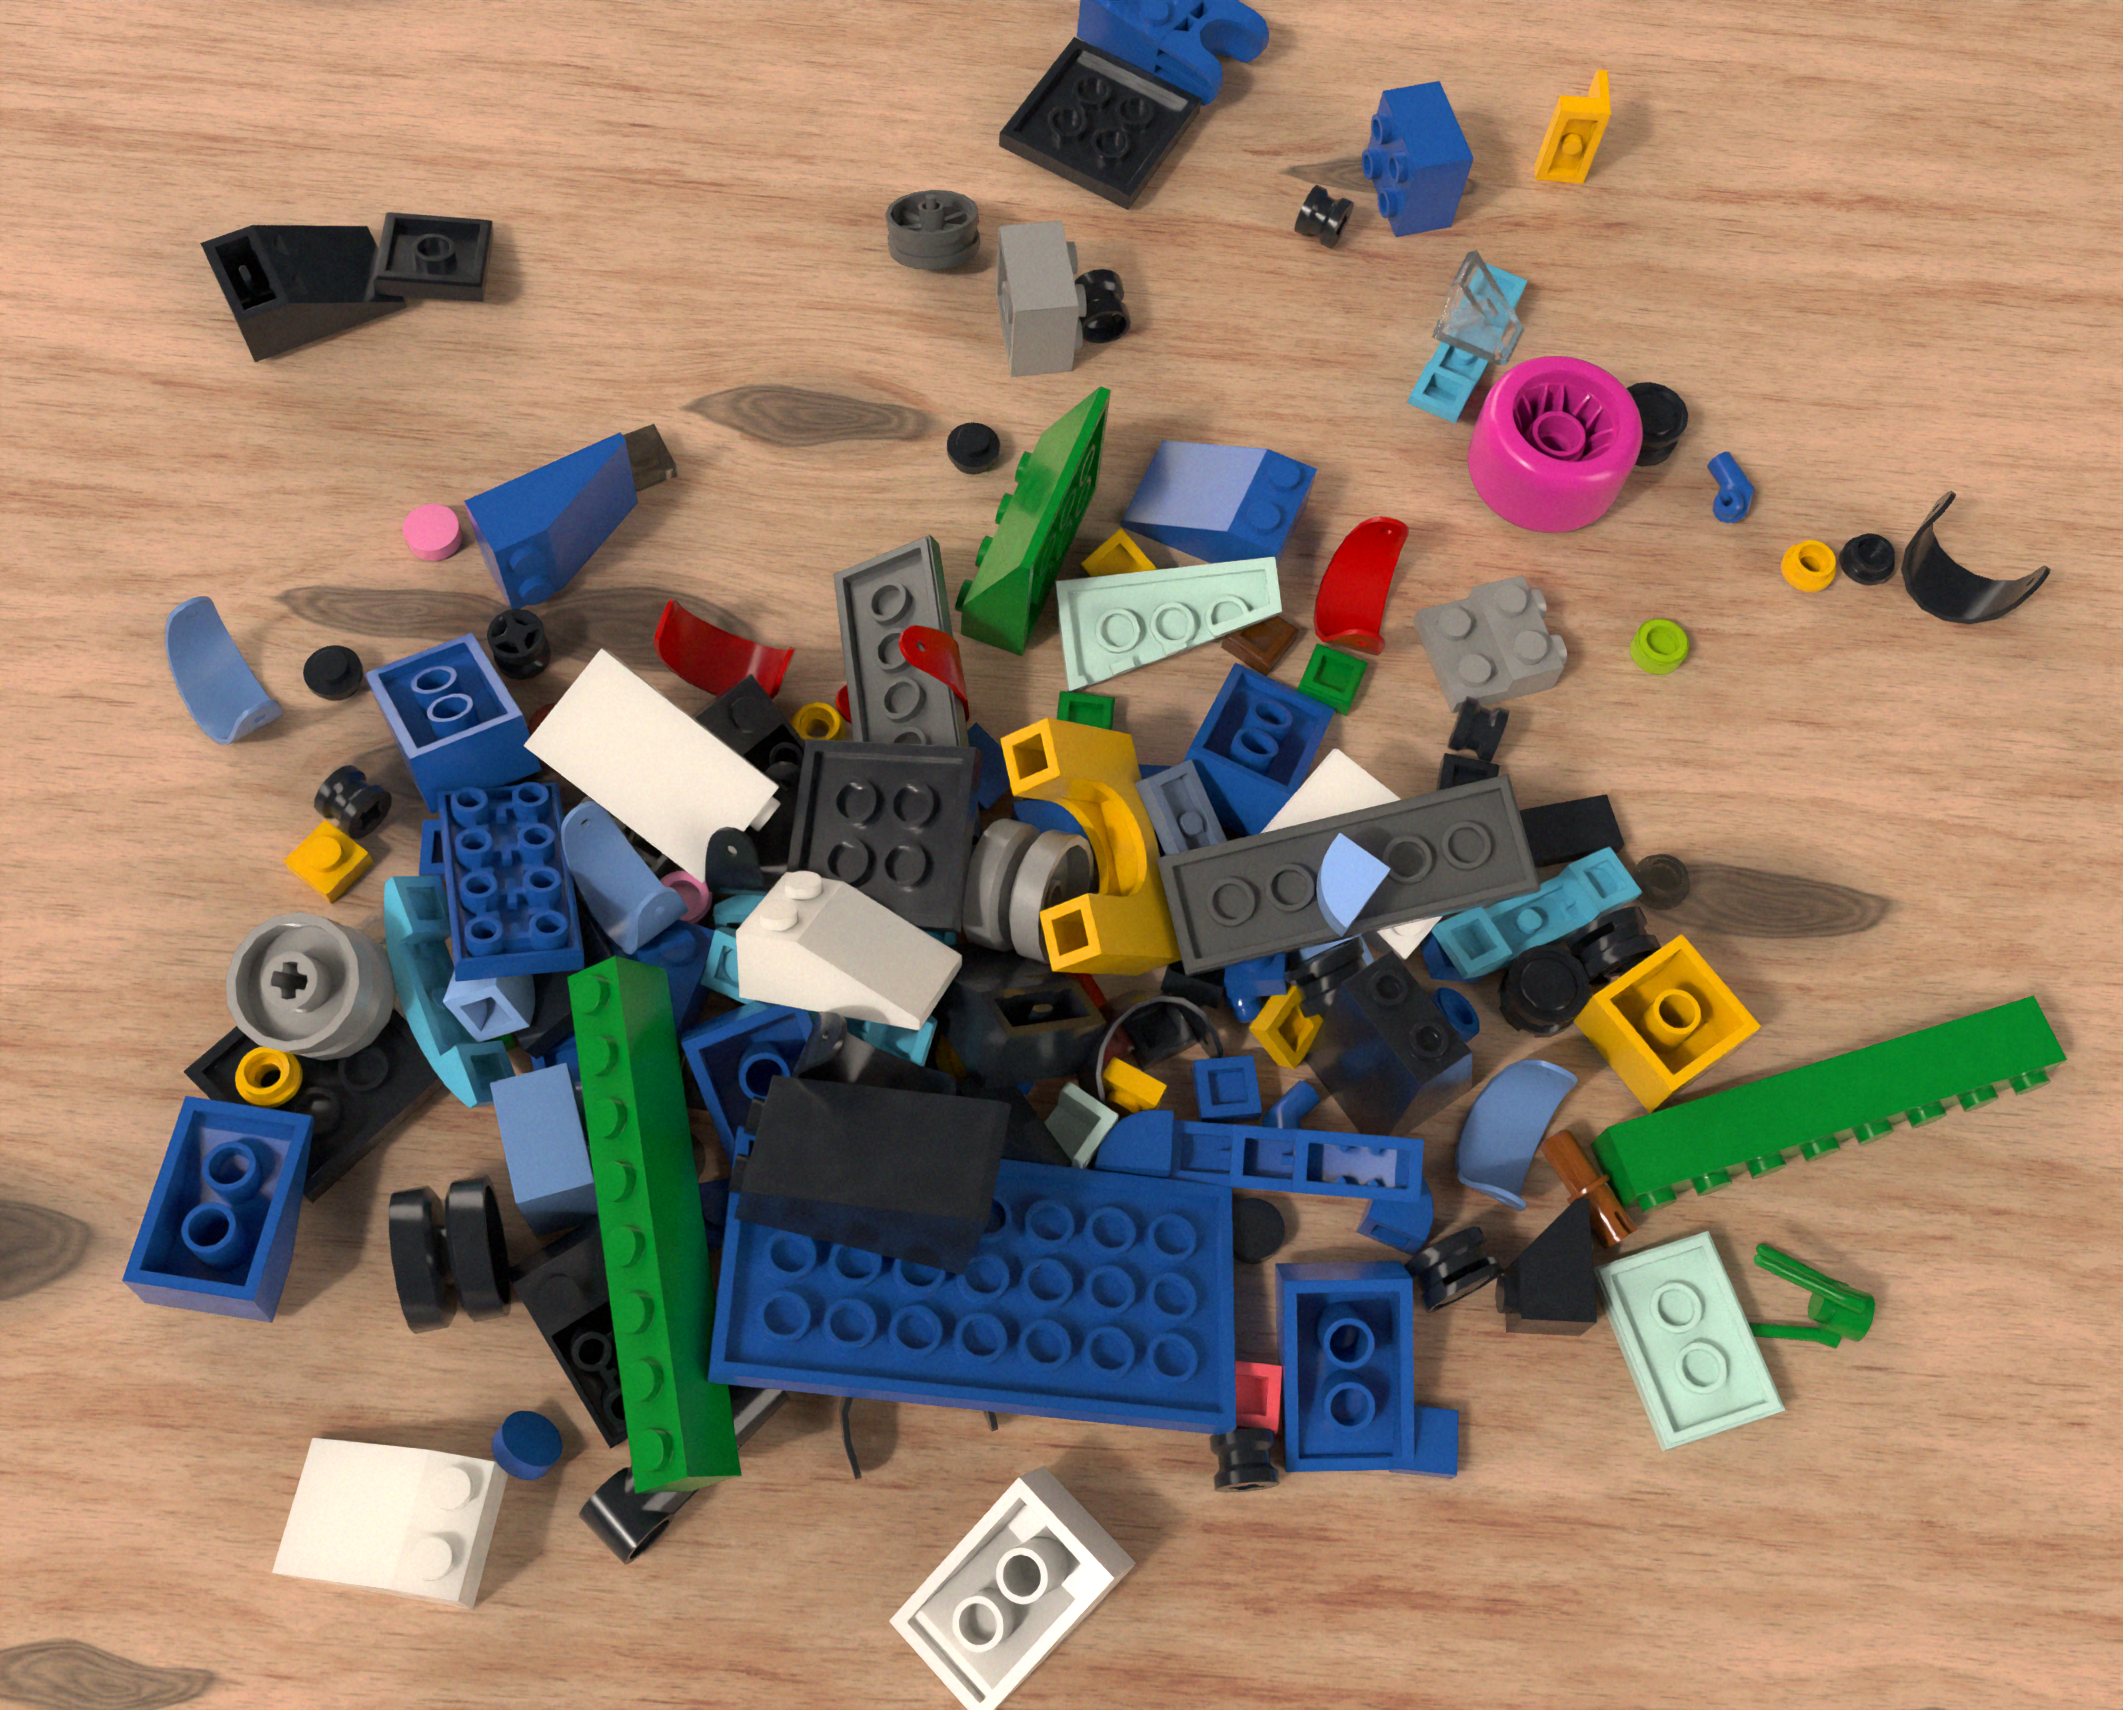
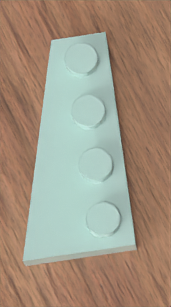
(1149, 615)

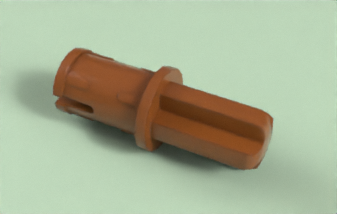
(1583, 1181)

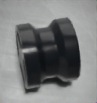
(1323, 216)
(519, 629)
(1478, 729)
(352, 802)
(1244, 1460)

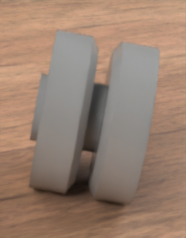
(1015, 878)
(310, 986)

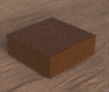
(1261, 643)

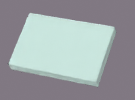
(1686, 1341)

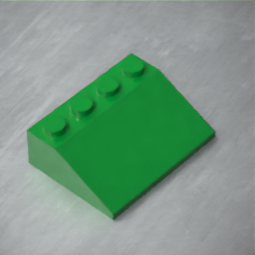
(1035, 529)

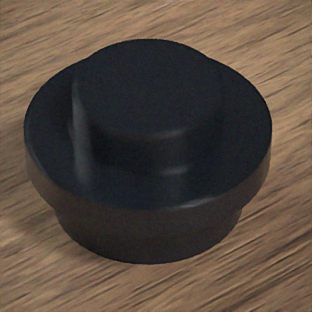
(973, 447)
(1867, 559)
(333, 672)

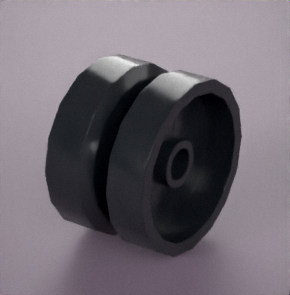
(449, 1254)

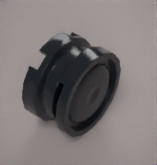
(1662, 418)
(1613, 944)
(1323, 973)
(1543, 991)
(1449, 1262)

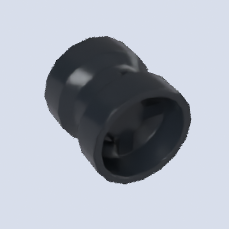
(1103, 299)

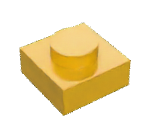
(1115, 557)
(328, 861)
(1284, 1029)
(1130, 1090)

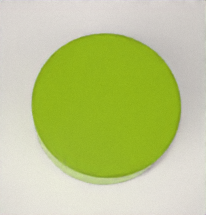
(1659, 646)

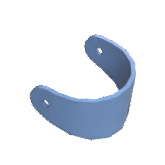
(214, 675)
(615, 881)
(1507, 1127)

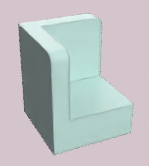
(1080, 1125)

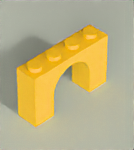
(1094, 778)

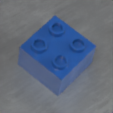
(1417, 159)

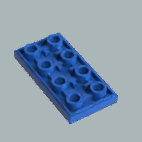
(508, 882)

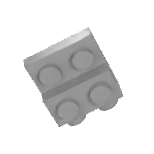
(1492, 644)

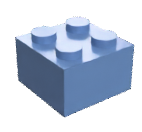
(547, 1148)

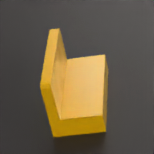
(1574, 134)

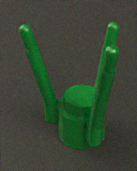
(1833, 1304)

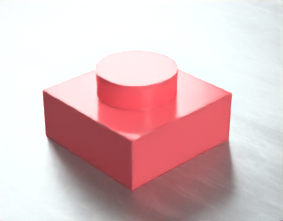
(1257, 1395)

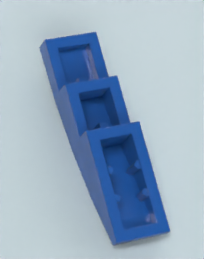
(1298, 1160)

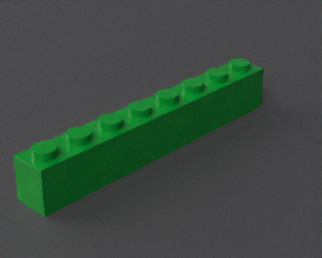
(1826, 1104)
(651, 1227)

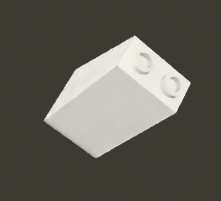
(651, 763)

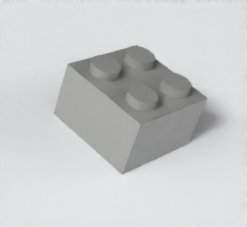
(1039, 298)

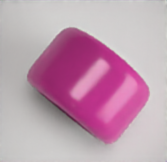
(1554, 444)

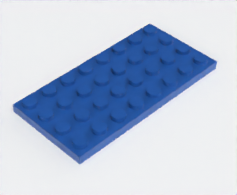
(1075, 1306)

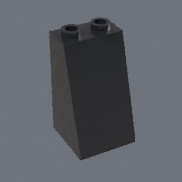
(1389, 1051)
(873, 1168)

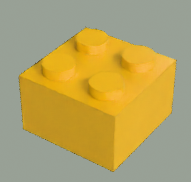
(1666, 1023)

